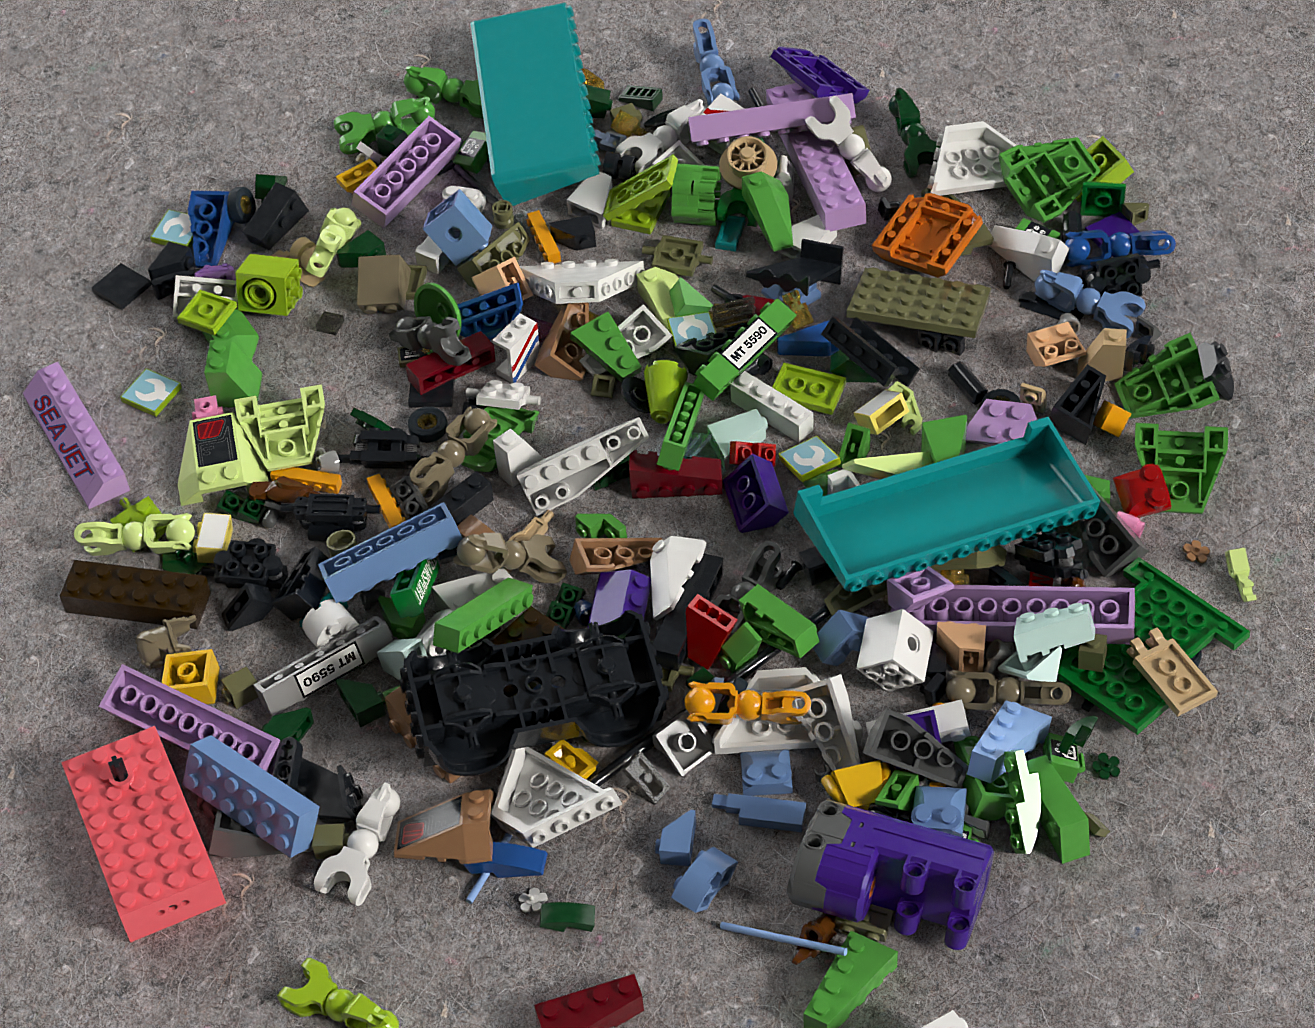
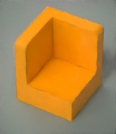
(1111, 418)

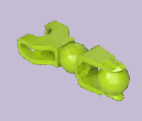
(325, 998)

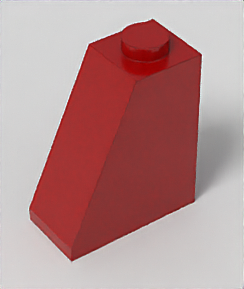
(706, 630)

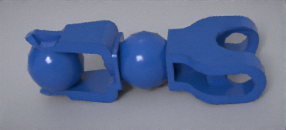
(1116, 245)

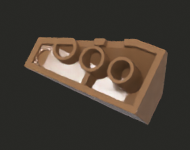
(558, 353)
(600, 555)

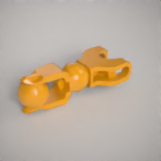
(747, 704)

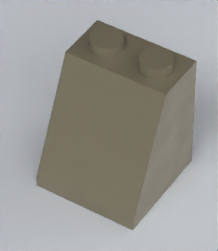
(382, 283)

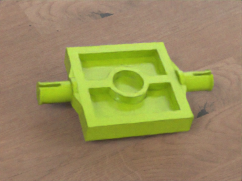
(138, 513)

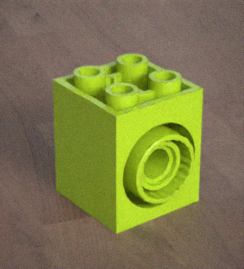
(268, 284)

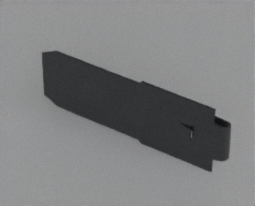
(1032, 302)

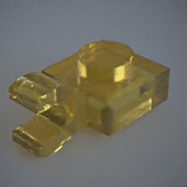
(627, 124)

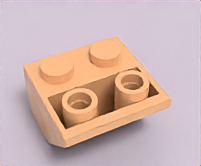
(502, 276)
(1053, 345)
(962, 644)

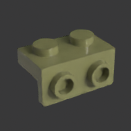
(873, 926)

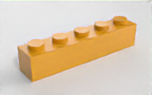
(543, 237)
(319, 480)
(382, 496)

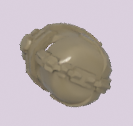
(162, 640)

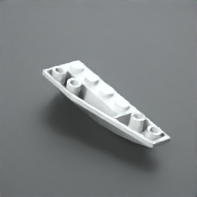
(579, 466)

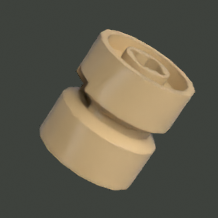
(302, 250)

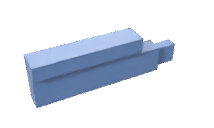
(763, 811)

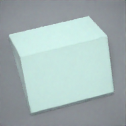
(1036, 668)

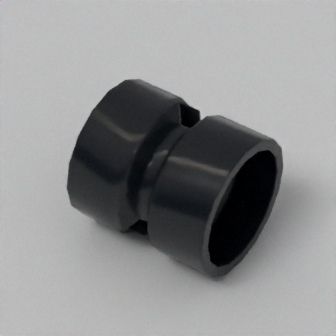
(619, 166)

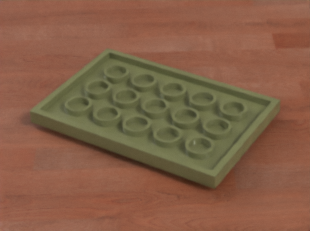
(919, 302)

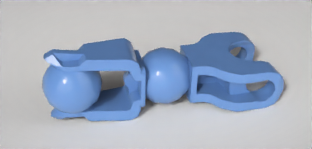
(712, 65)
(1107, 309)

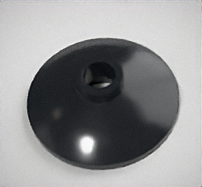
(657, 120)
(635, 394)

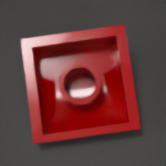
(1143, 491)

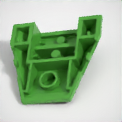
(1047, 175)
(1167, 382)
(1187, 462)

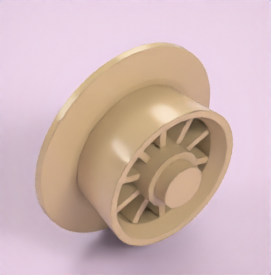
(746, 157)

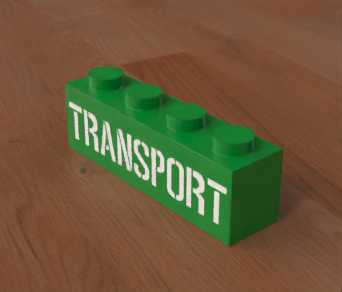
(413, 588)

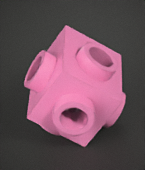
(206, 407)

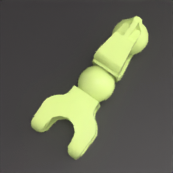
(335, 232)
(135, 535)

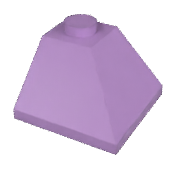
(916, 589)

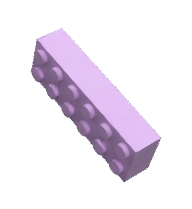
(406, 172)

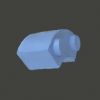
(704, 879)

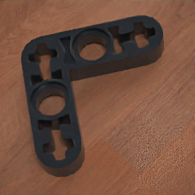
(283, 761)

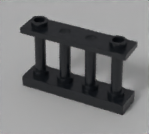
(870, 351)

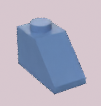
(677, 840)

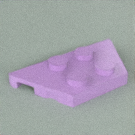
(999, 422)

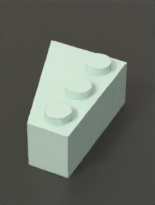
(1053, 628)

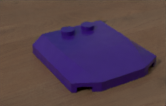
(818, 74)

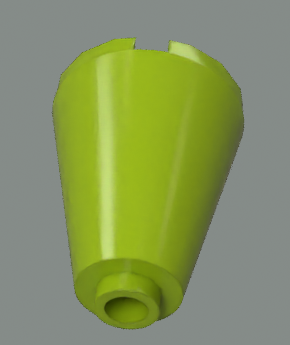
(663, 387)

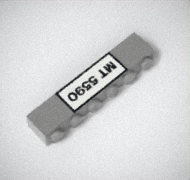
(323, 666)

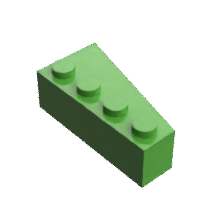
(1060, 813)
(849, 981)

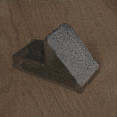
(644, 778)

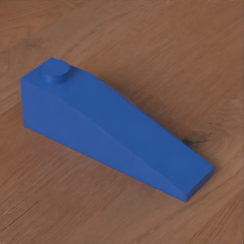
(209, 225)

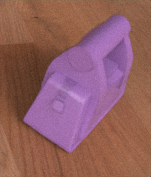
(222, 271)

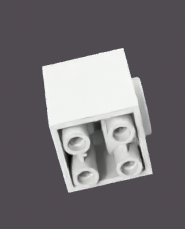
(895, 650)

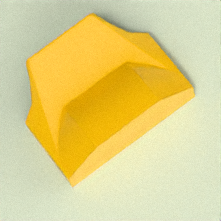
(354, 177)
(572, 758)

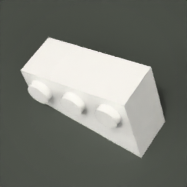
(187, 287)
(461, 591)

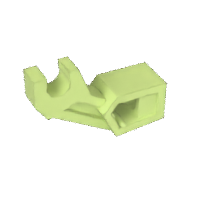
(913, 416)
(1239, 570)

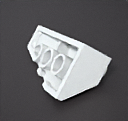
(642, 333)

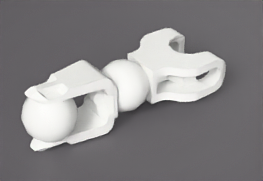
(850, 145)
(652, 146)
(353, 861)

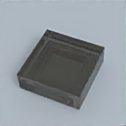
(329, 323)

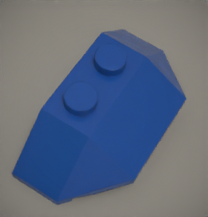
(491, 311)

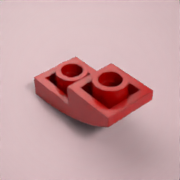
(742, 450)

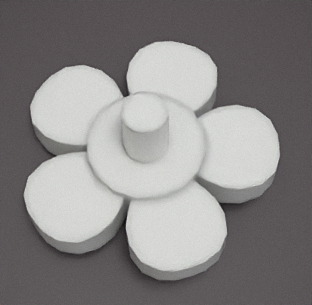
(532, 900)

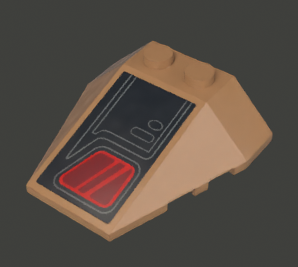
(449, 830)

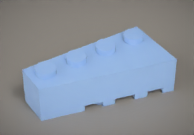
(1011, 729)

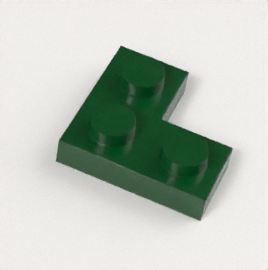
(368, 421)

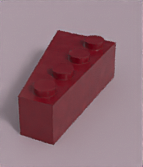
(593, 1007)

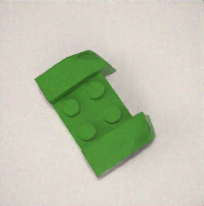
(507, 419)

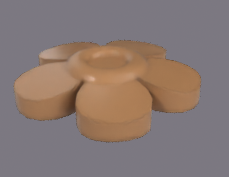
(1196, 552)

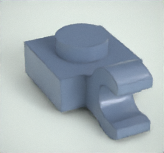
(609, 140)

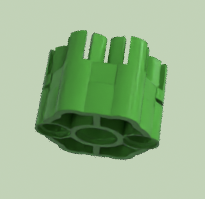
(695, 195)

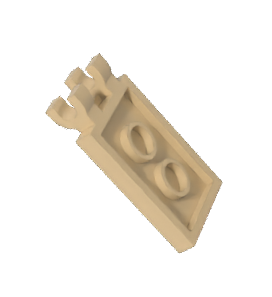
(1171, 672)

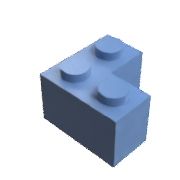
(840, 637)

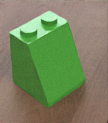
(230, 373)
(944, 437)

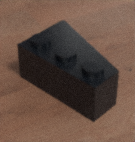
(275, 216)
(1078, 405)
(303, 586)

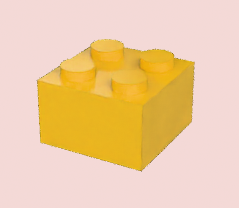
(193, 674)

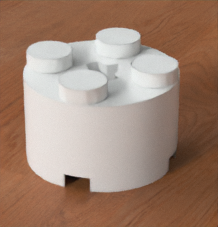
(327, 622)

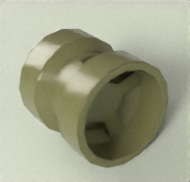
(503, 214)

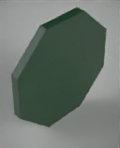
(182, 561)

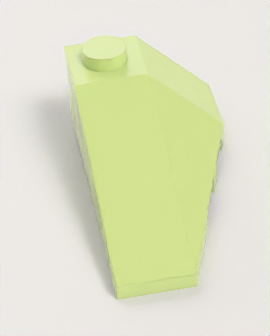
(654, 289)
(890, 465)

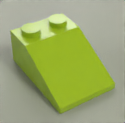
(1110, 161)

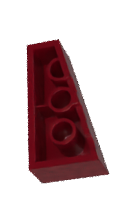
(695, 477)

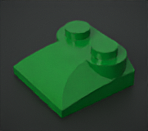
(1102, 198)

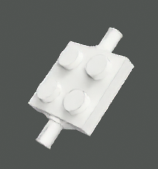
(503, 395)

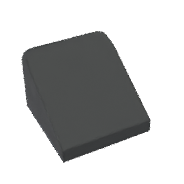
(1146, 328)

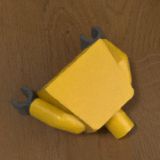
(856, 784)

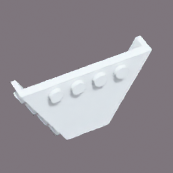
(968, 159)
(582, 281)
(764, 734)
(545, 799)

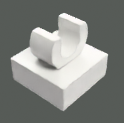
(367, 153)

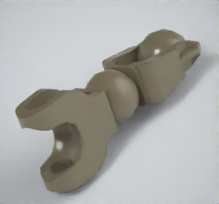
(451, 453)
(528, 556)
(1008, 688)

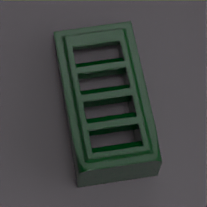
(646, 97)

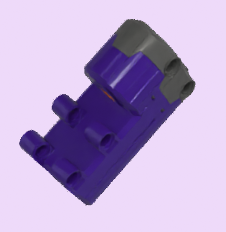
(878, 860)

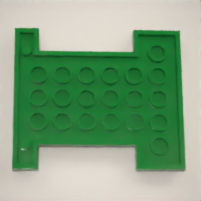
(1159, 604)

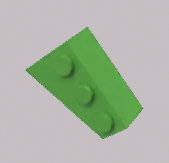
(608, 346)
(778, 622)

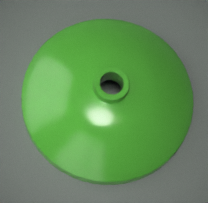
(436, 302)

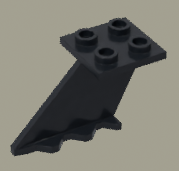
(817, 263)
(332, 792)

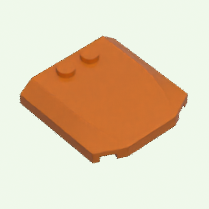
(928, 234)

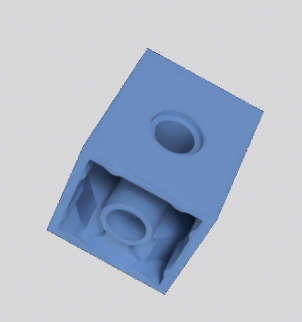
(458, 227)

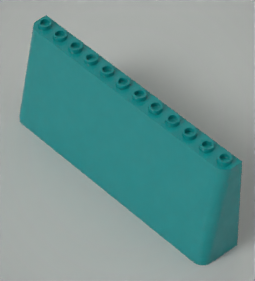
(534, 102)
(947, 508)

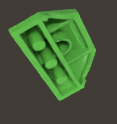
(240, 331)

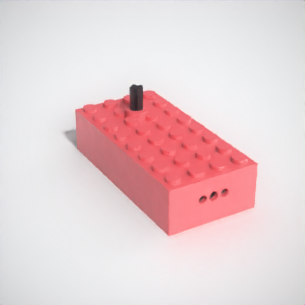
(143, 834)

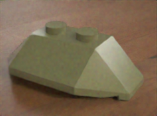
(991, 557)

